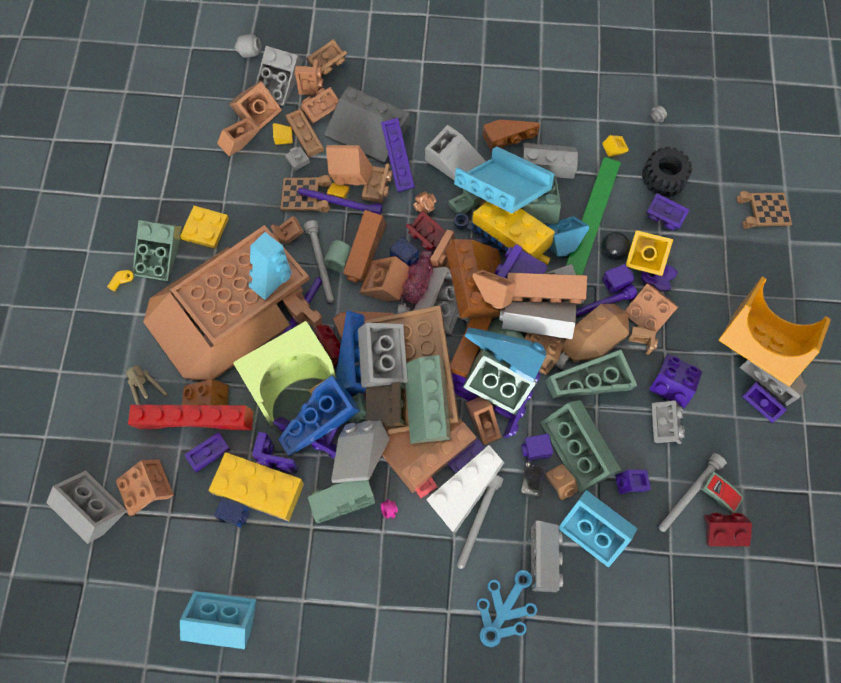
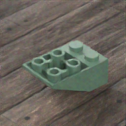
(546, 207)
(156, 249)

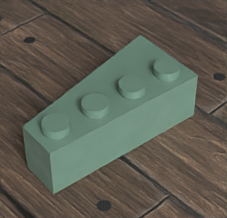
(593, 377)

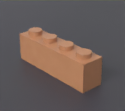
(549, 287)

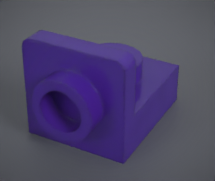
(633, 481)

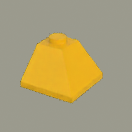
(649, 253)

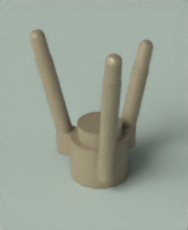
(137, 378)

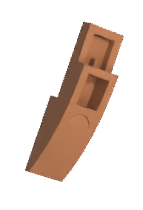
(300, 309)

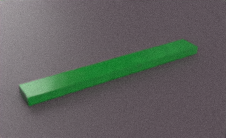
(594, 212)

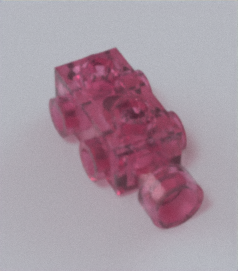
(418, 278)

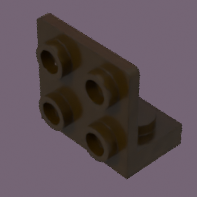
(387, 404)

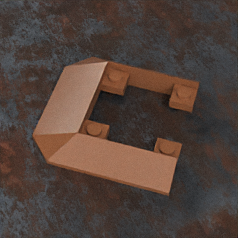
(195, 354)

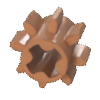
(424, 202)

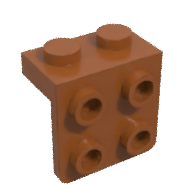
(206, 393)

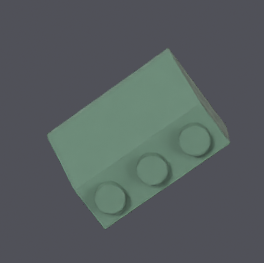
(497, 382)

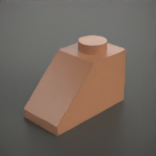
(237, 136)
(494, 288)
(483, 419)

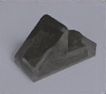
(532, 481)

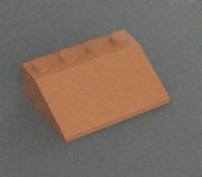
(422, 461)

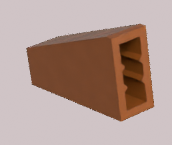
(364, 246)

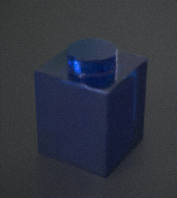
(405, 252)
(232, 512)

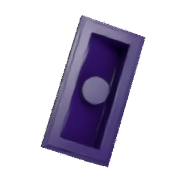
(764, 402)

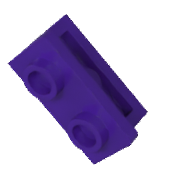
(667, 212)

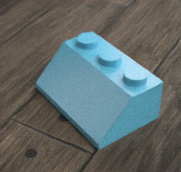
(597, 528)
(217, 620)

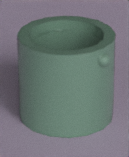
(337, 256)

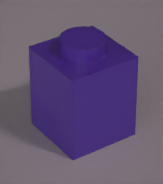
(617, 279)
(537, 447)

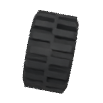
(671, 160)

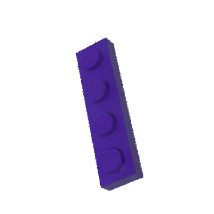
(398, 155)

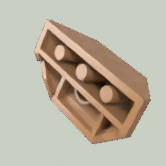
(597, 333)

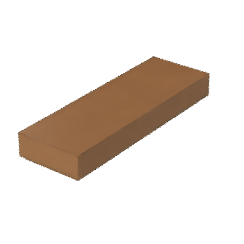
(304, 133)

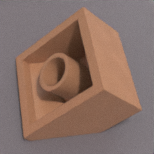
(348, 164)
(385, 279)

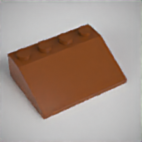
(464, 259)

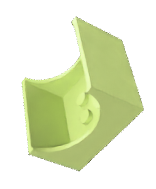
(281, 363)

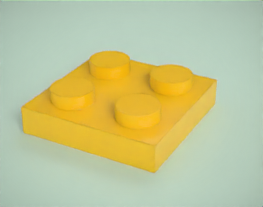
(204, 227)

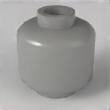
(248, 45)

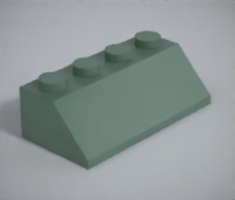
(427, 400)
(580, 445)

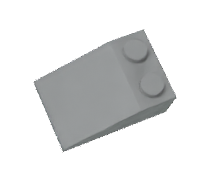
(359, 451)

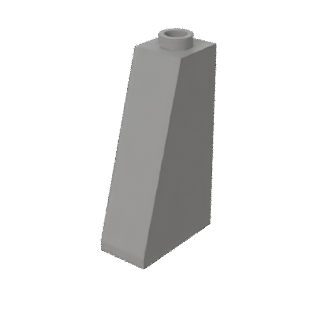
(540, 318)

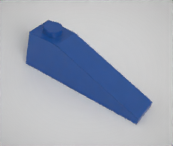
(348, 366)
(321, 414)

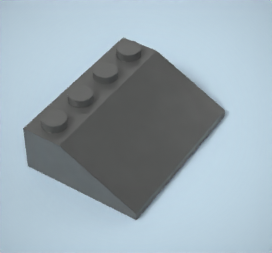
(359, 121)

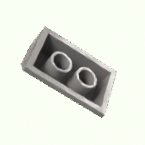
(556, 159)
(441, 293)
(382, 354)
(777, 388)
(85, 506)
(546, 557)

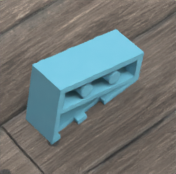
(269, 266)

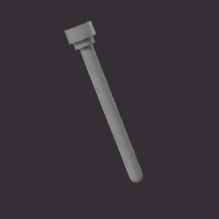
(312, 229)
(715, 463)
(495, 483)

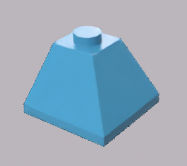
(567, 235)

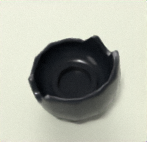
(615, 245)

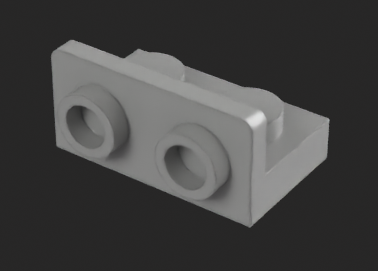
(667, 422)

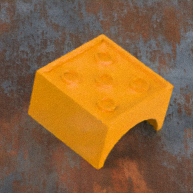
(770, 341)

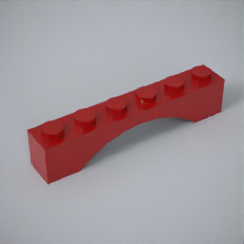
(211, 416)

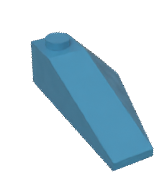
(521, 354)

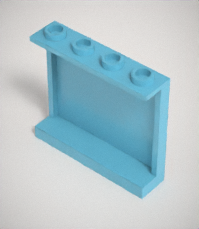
(506, 180)

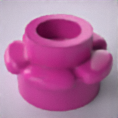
(389, 508)

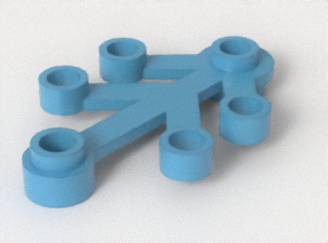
(504, 611)

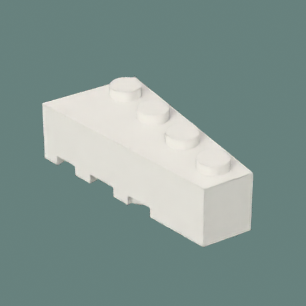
(462, 491)

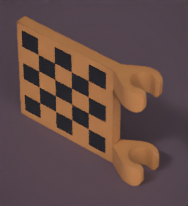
(293, 201)
(768, 209)

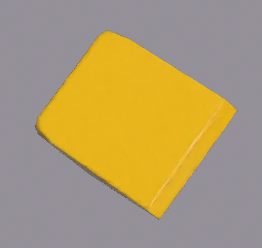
(282, 134)
(615, 145)
(338, 190)

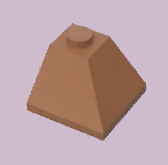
(256, 105)

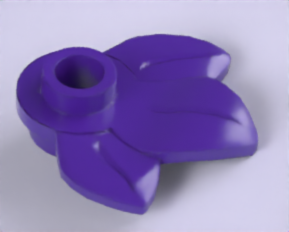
(660, 282)

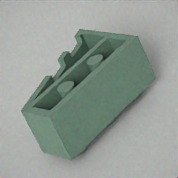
(340, 499)

